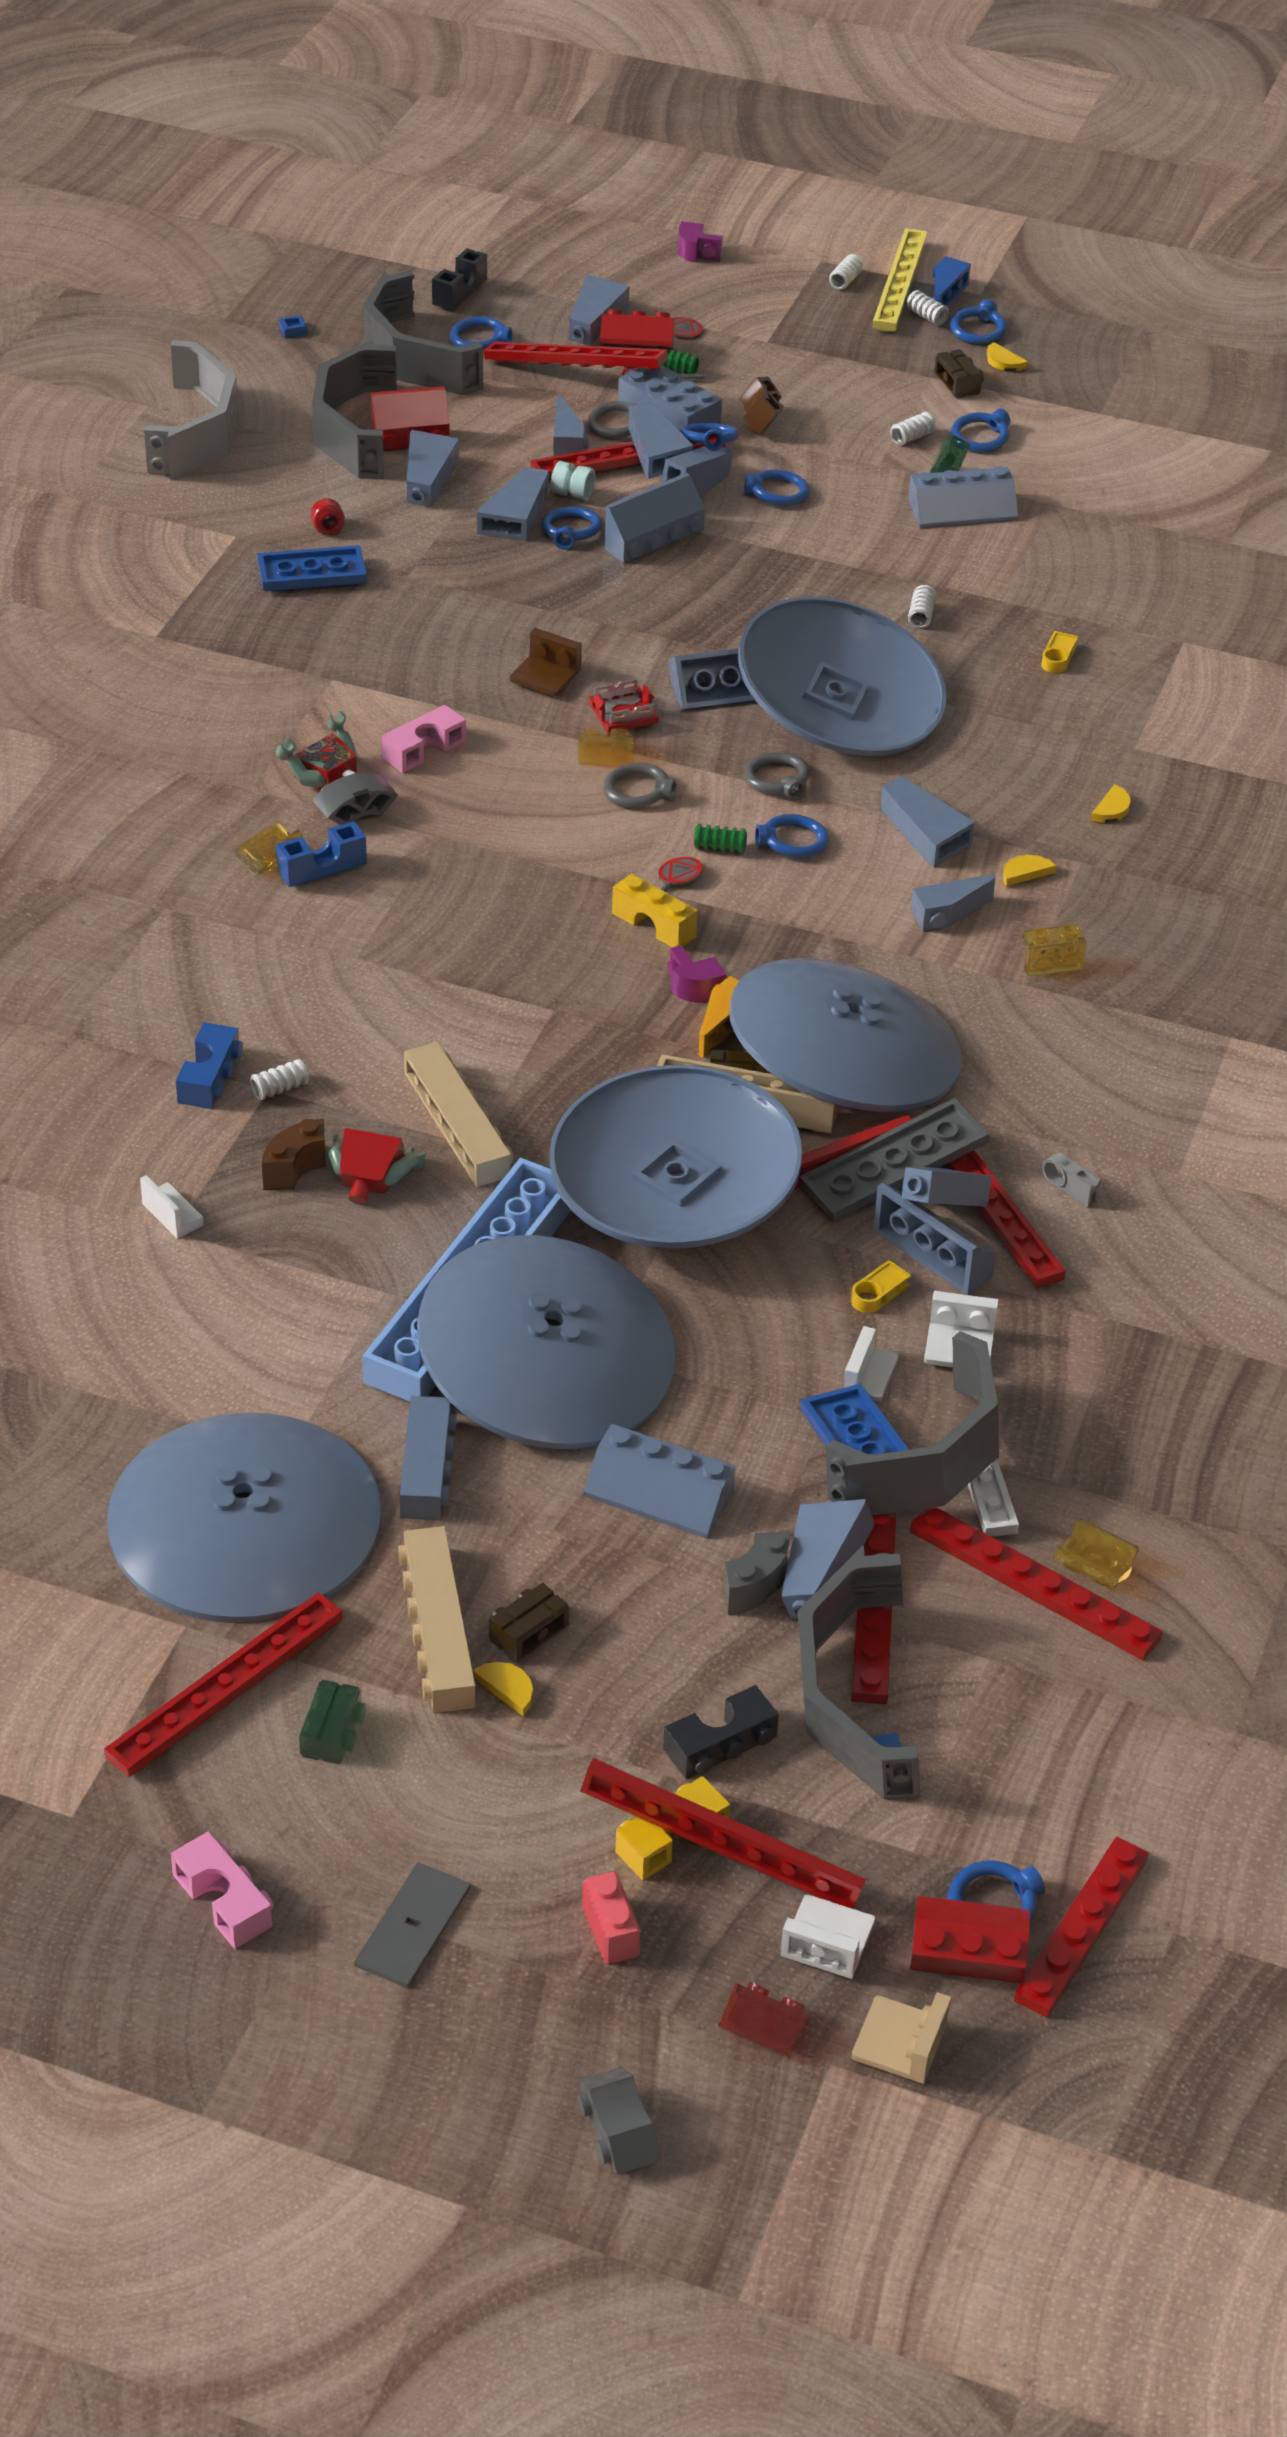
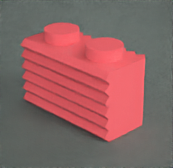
(611, 1918)

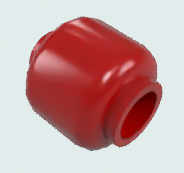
(327, 516)

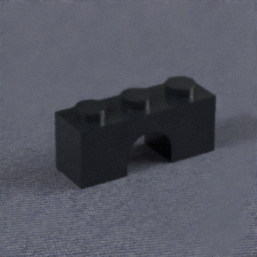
(454, 287)
(699, 1747)

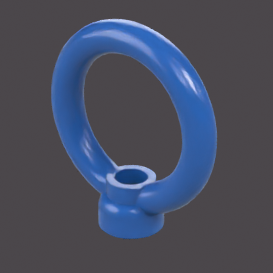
(985, 311)
(501, 333)
(997, 420)
(700, 432)
(753, 485)
(566, 542)
(766, 836)
(1026, 1883)

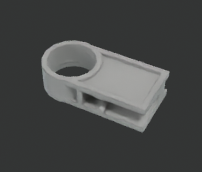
(1074, 1180)

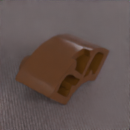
(761, 404)
(294, 1154)

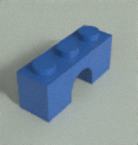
(342, 851)
(215, 1053)

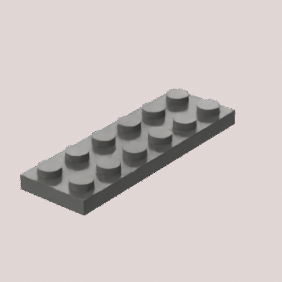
(922, 1142)

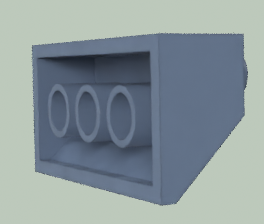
(963, 497)
(653, 518)
(708, 679)
(932, 1240)
(660, 1481)

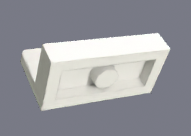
(170, 1207)
(870, 1365)

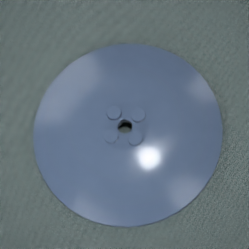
(821, 644)
(845, 1034)
(714, 1127)
(539, 1382)
(252, 1557)

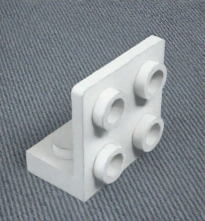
(953, 1314)
(827, 1936)

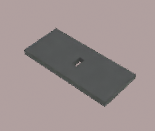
(400, 1949)

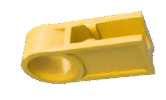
(1061, 648)
(884, 1283)

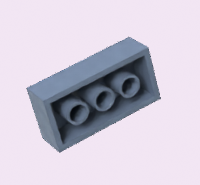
(672, 394)

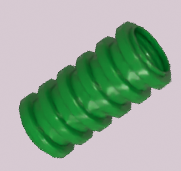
(681, 362)
(720, 838)

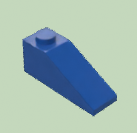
(950, 279)

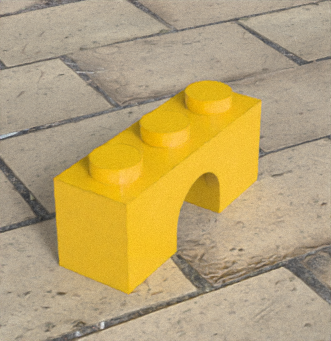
(673, 919)
(647, 1846)

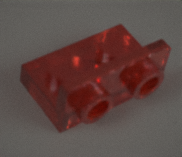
(764, 2019)

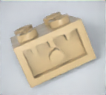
(902, 2036)

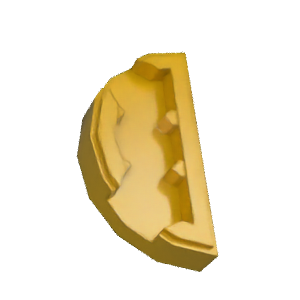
(1002, 358)
(1112, 806)
(1026, 868)
(506, 1683)

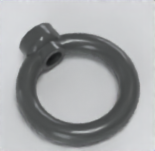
(605, 408)
(791, 786)
(664, 787)

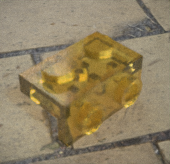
(605, 748)
(260, 850)
(1054, 949)
(1097, 1554)

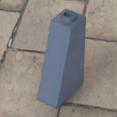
(593, 300)
(655, 438)
(429, 465)
(703, 465)
(515, 506)
(926, 821)
(946, 1186)
(821, 1544)

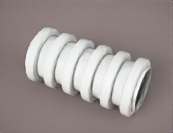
(846, 272)
(927, 308)
(913, 428)
(922, 606)
(279, 1079)

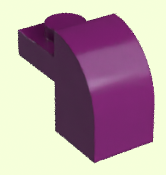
(696, 244)
(692, 979)

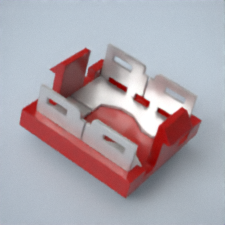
(624, 706)

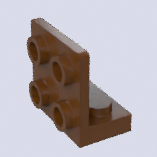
(550, 664)

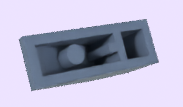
(568, 430)
(949, 902)

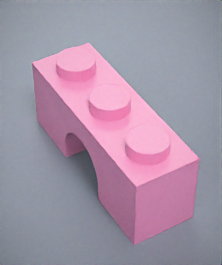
(405, 745)
(207, 1867)

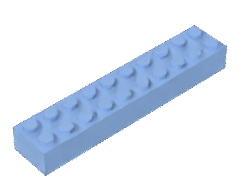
(519, 1205)

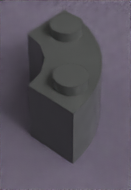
(355, 797)
(756, 1573)
(618, 2120)

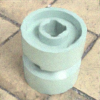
(573, 480)

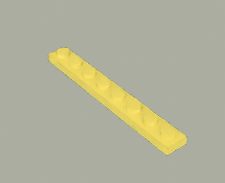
(899, 280)

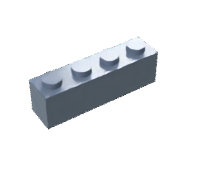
(426, 1458)

